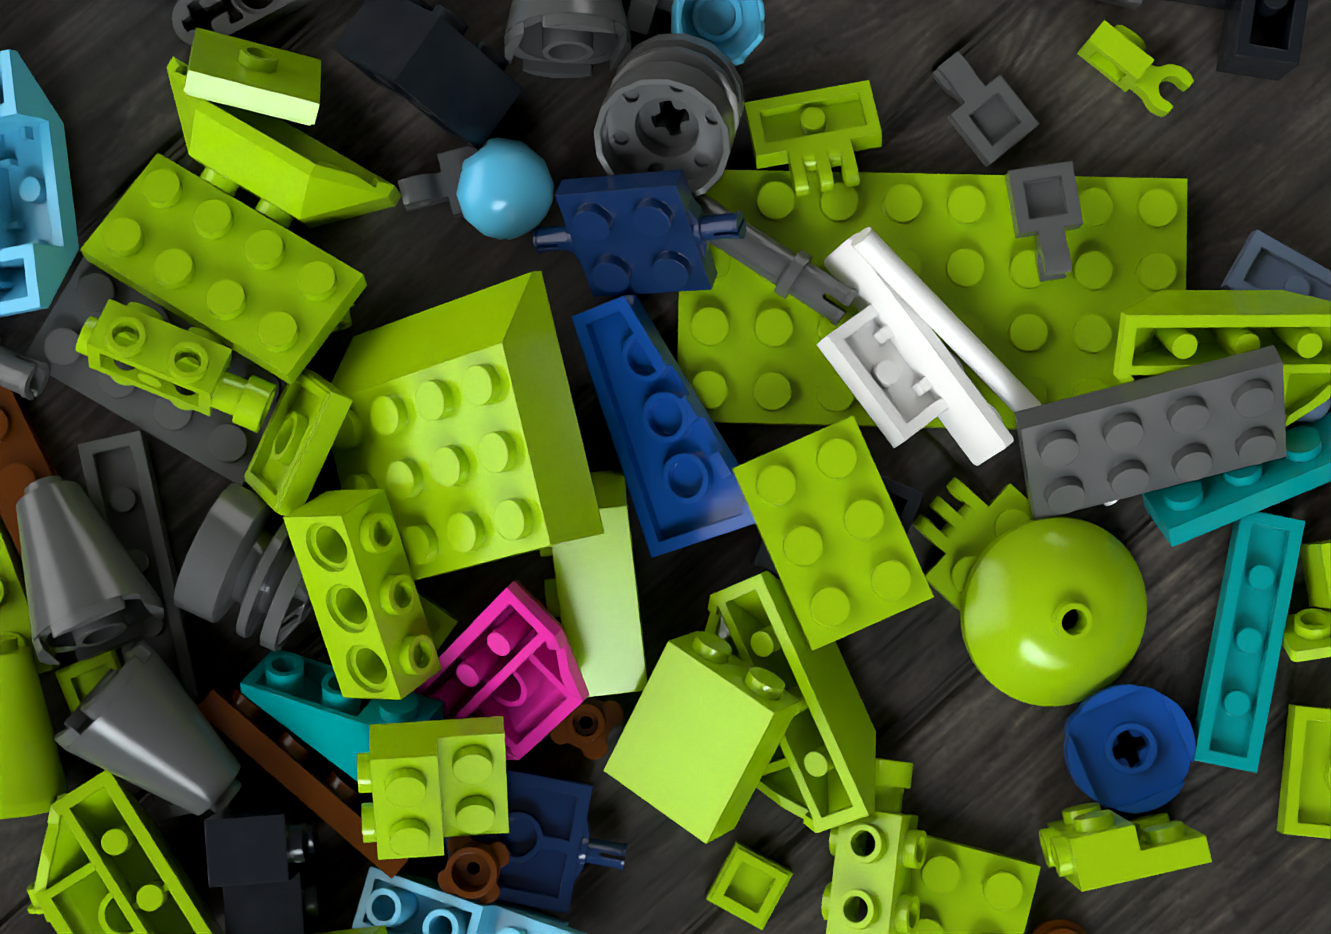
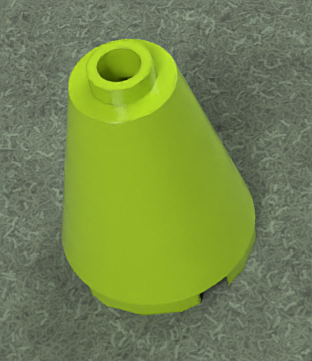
(29, 756)

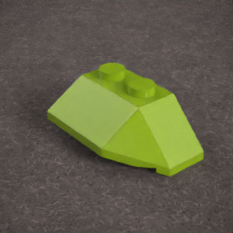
(275, 162)
(1201, 326)
(829, 748)
(113, 869)

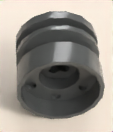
(671, 110)
(245, 563)

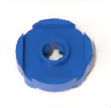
(1162, 761)

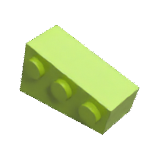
(599, 596)

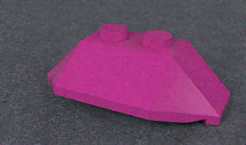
(511, 666)

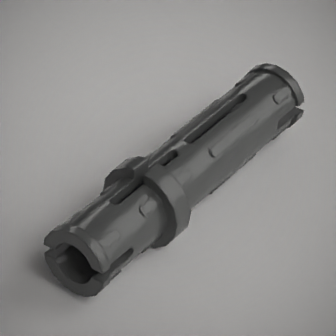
(784, 268)

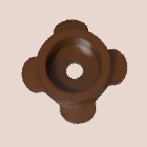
(593, 739)
(480, 885)

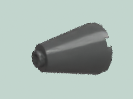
(566, 36)
(78, 575)
(153, 735)

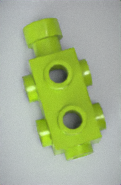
(173, 357)
(886, 873)

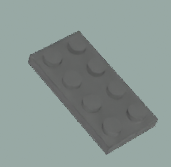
(1153, 432)
(206, 439)

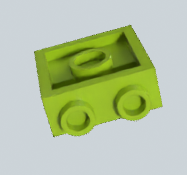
(432, 784)
(1104, 849)

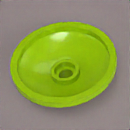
(1024, 590)

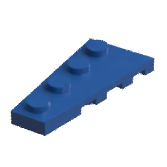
(660, 430)

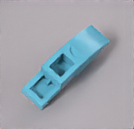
(421, 907)

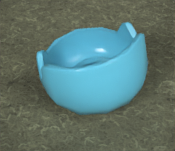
(730, 25)
(505, 189)

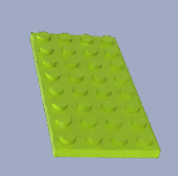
(758, 353)

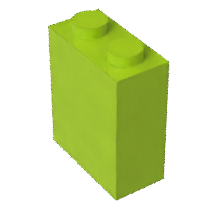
(702, 734)

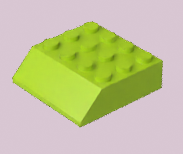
(468, 430)

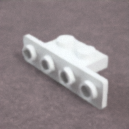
(903, 367)

